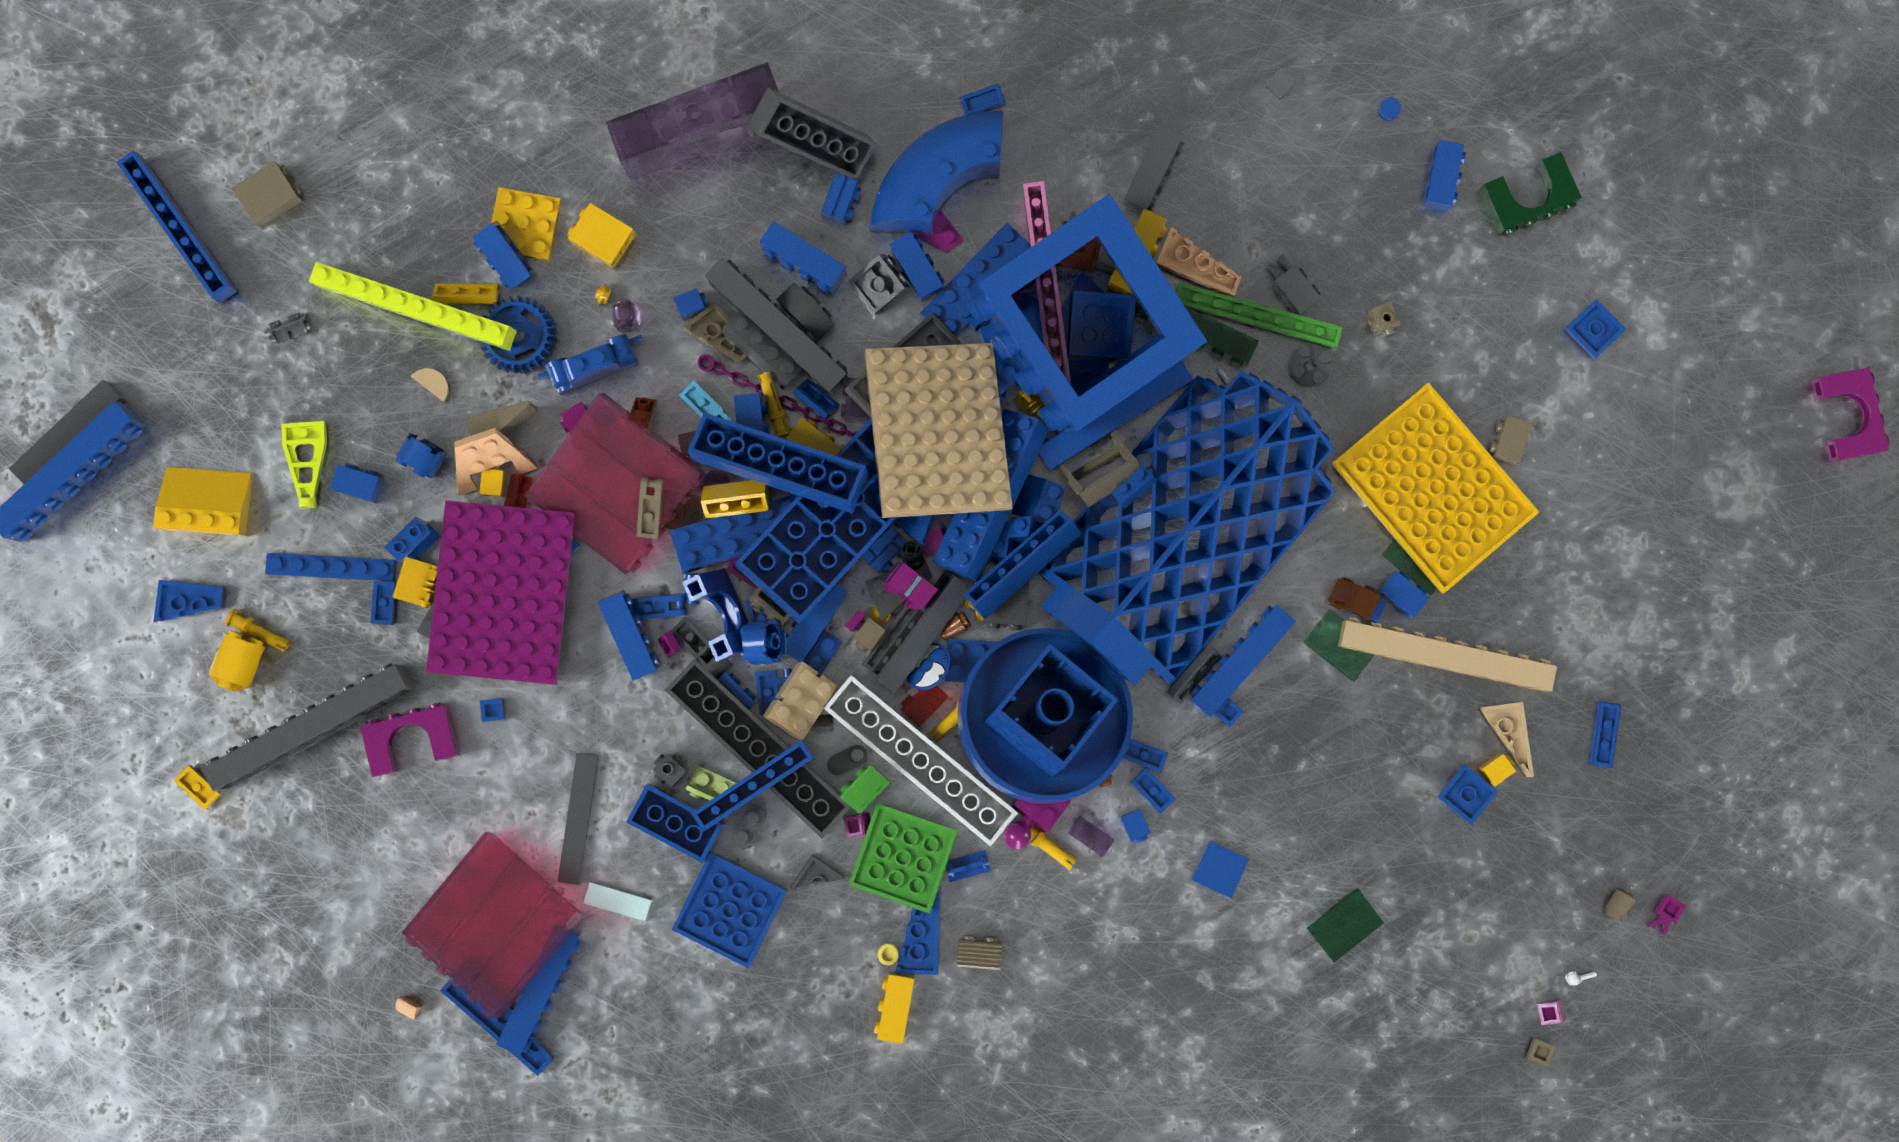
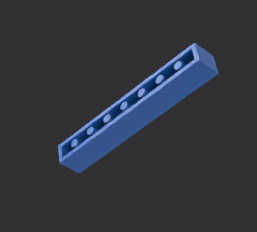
(176, 226)
(1069, 444)

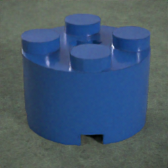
(420, 455)
(763, 642)

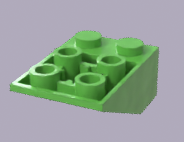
(864, 788)

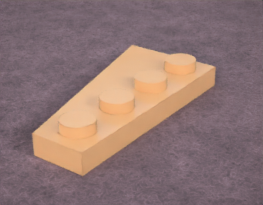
(1190, 262)

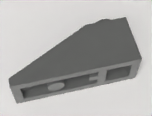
(698, 646)

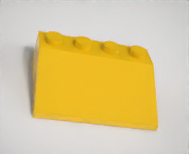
(204, 501)

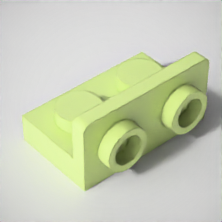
(707, 784)

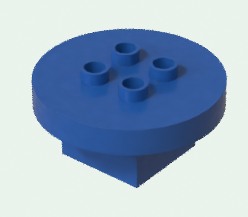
(1044, 716)

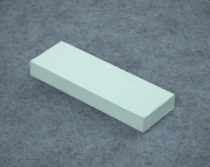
(617, 901)

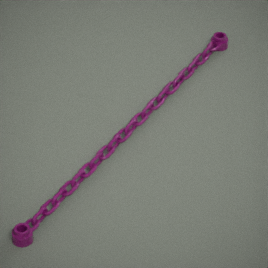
(702, 358)

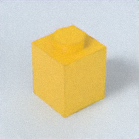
(493, 482)
(1497, 769)

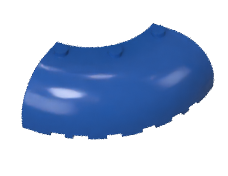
(936, 168)

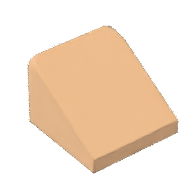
(408, 1007)

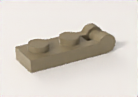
(650, 508)

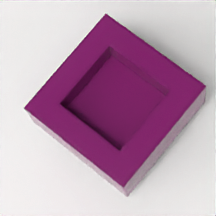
(856, 621)
(669, 643)

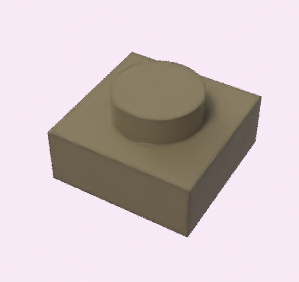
(1540, 1052)

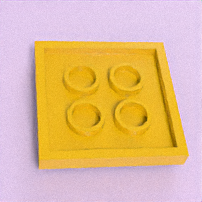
(528, 220)

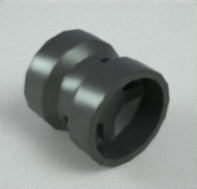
(912, 554)

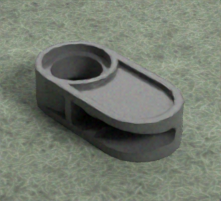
(843, 762)

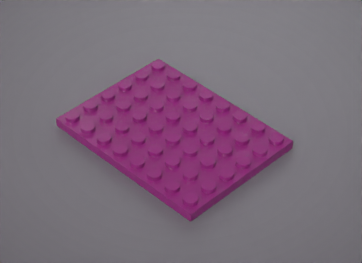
(500, 592)

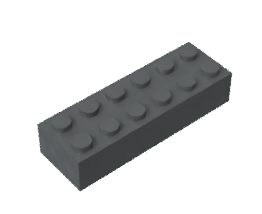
(811, 134)

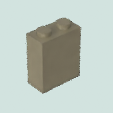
(267, 194)

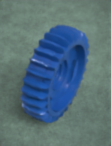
(535, 336)

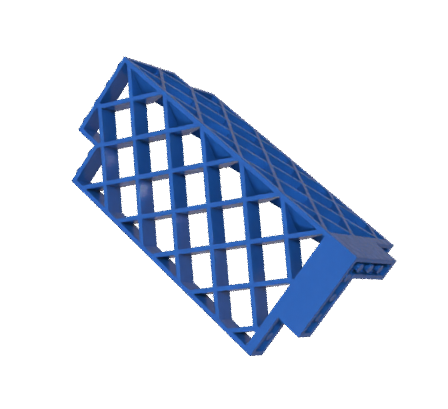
(1202, 511)

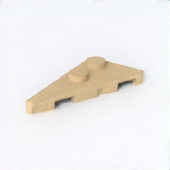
(1511, 728)

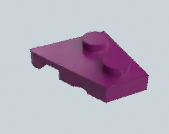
(944, 234)

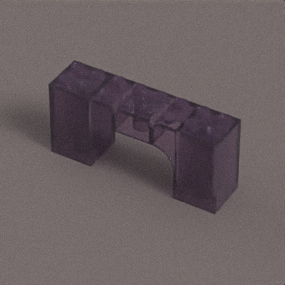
(653, 132)

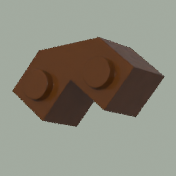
(1354, 598)

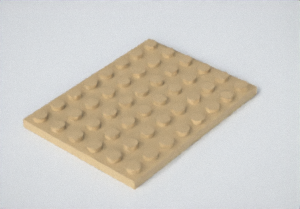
(937, 430)

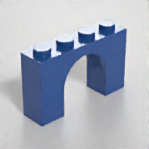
(718, 589)

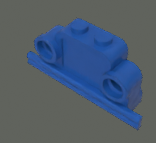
(592, 365)

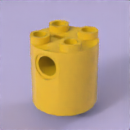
(236, 661)

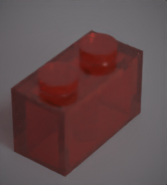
(923, 704)

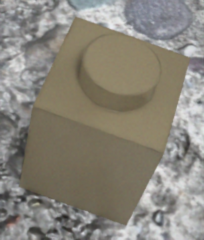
(869, 635)

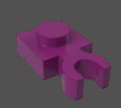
(1668, 911)

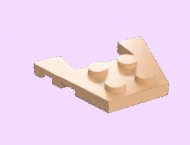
(484, 452)

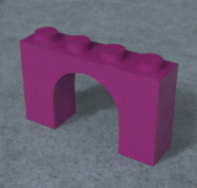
(1859, 387)
(379, 736)

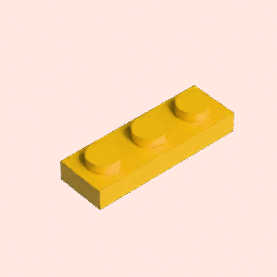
(465, 293)

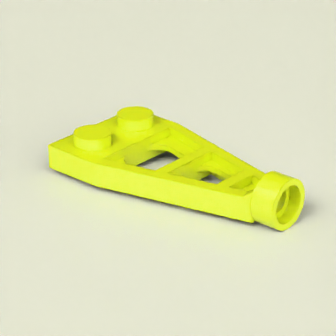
(303, 434)

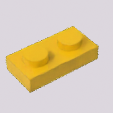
(197, 787)

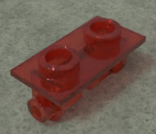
(516, 490)

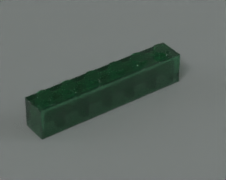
(1221, 339)

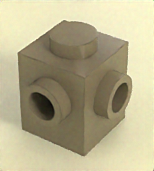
(1383, 319)

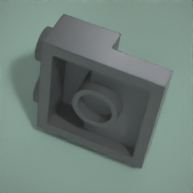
(879, 283)

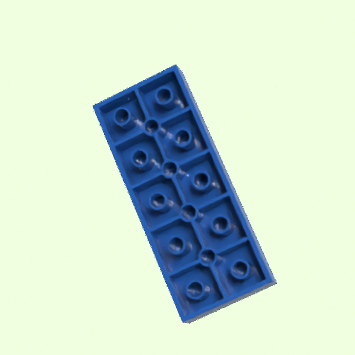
(815, 543)

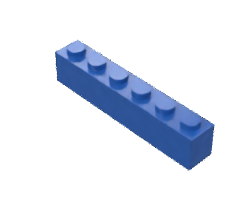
(1022, 564)
(1242, 660)
(752, 785)
(535, 999)

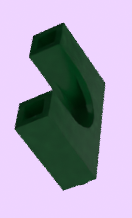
(1510, 215)

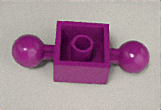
(1044, 816)

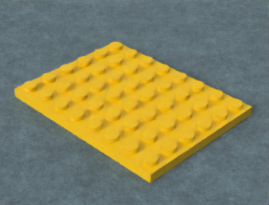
(1435, 488)

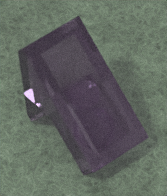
(1091, 836)

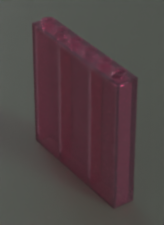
(600, 479)
(492, 925)

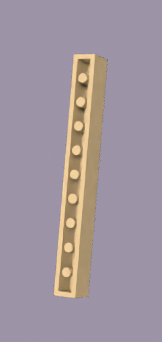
(1446, 655)

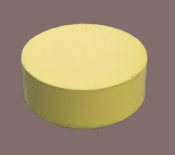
(888, 954)

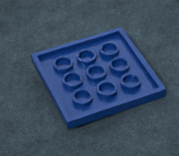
(729, 909)

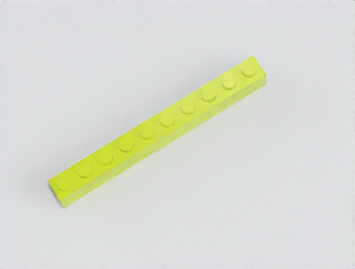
(413, 306)

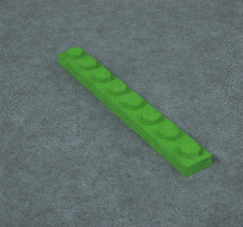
(1259, 315)

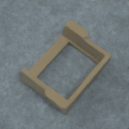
(1110, 481)

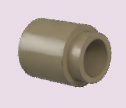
(1620, 904)

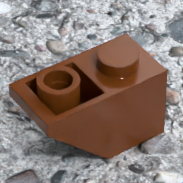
(644, 410)

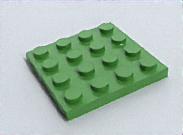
(903, 858)

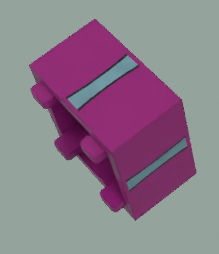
(909, 586)

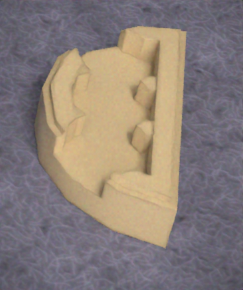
(433, 381)

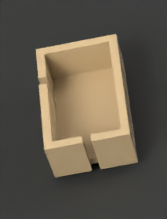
(803, 700)

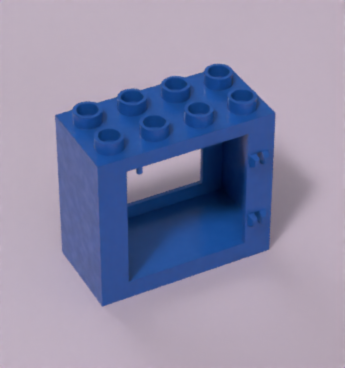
(1039, 372)

